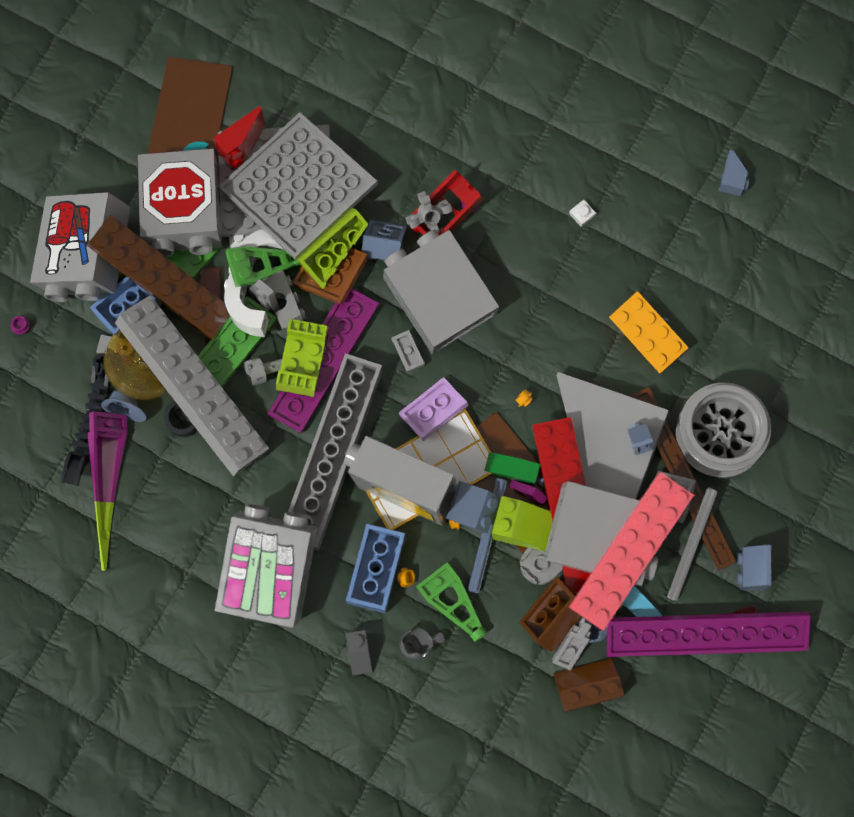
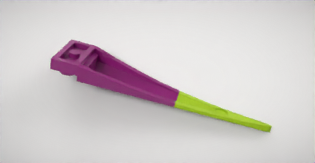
(106, 450)

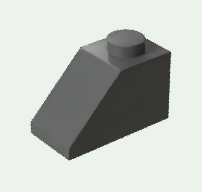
(359, 652)

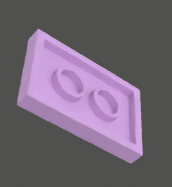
(433, 409)

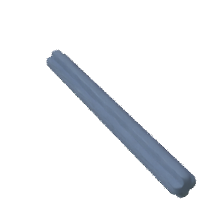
(485, 543)

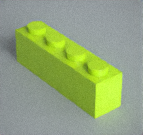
(328, 251)

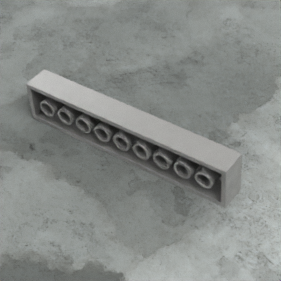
(191, 385)
(336, 433)

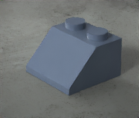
(383, 239)
(473, 507)
(754, 568)

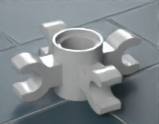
(425, 207)

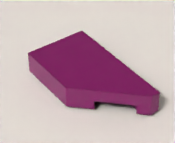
(528, 491)

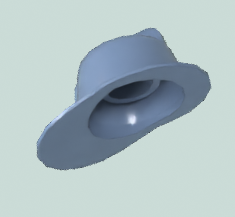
(125, 405)

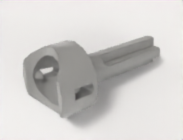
(259, 370)

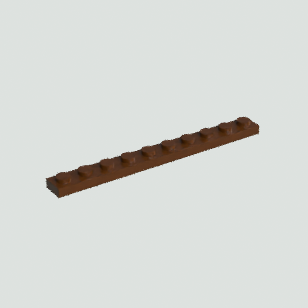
(677, 465)

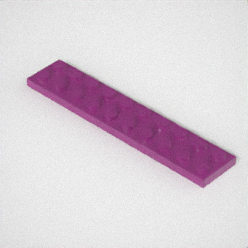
(708, 634)

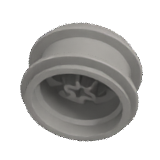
(727, 398)

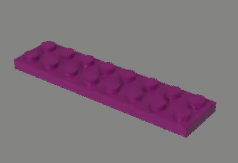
(344, 329)

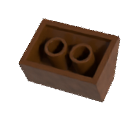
(550, 615)
(588, 685)

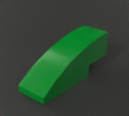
(512, 468)

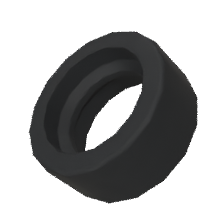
(174, 430)

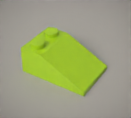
(522, 524)

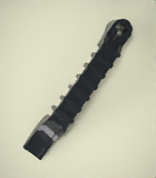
(77, 460)

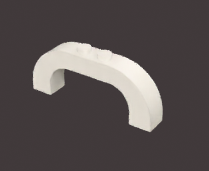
(248, 320)

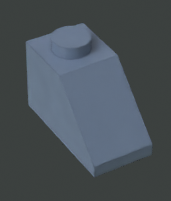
(734, 176)
(640, 438)

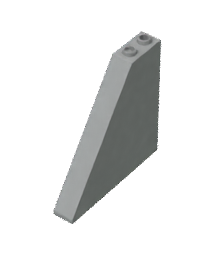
(602, 436)

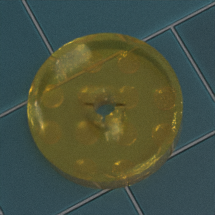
(127, 372)

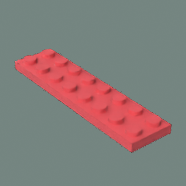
(631, 551)

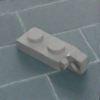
(573, 644)

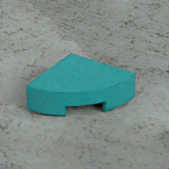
(196, 146)

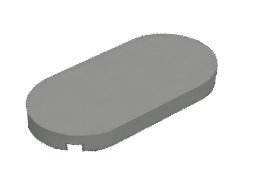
(536, 569)

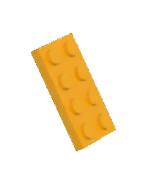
(649, 332)

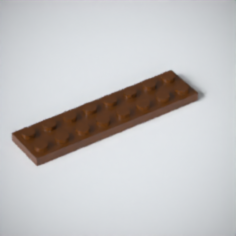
(159, 277)

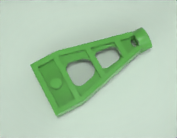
(241, 269)
(439, 582)

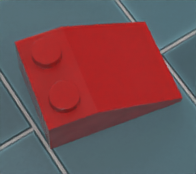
(239, 139)

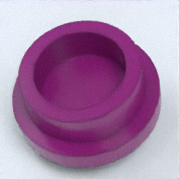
(20, 325)

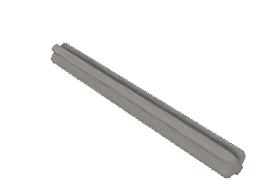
(692, 544)

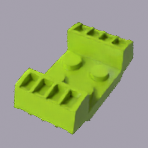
(302, 357)

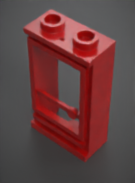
(463, 191)

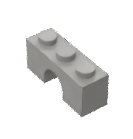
(281, 286)

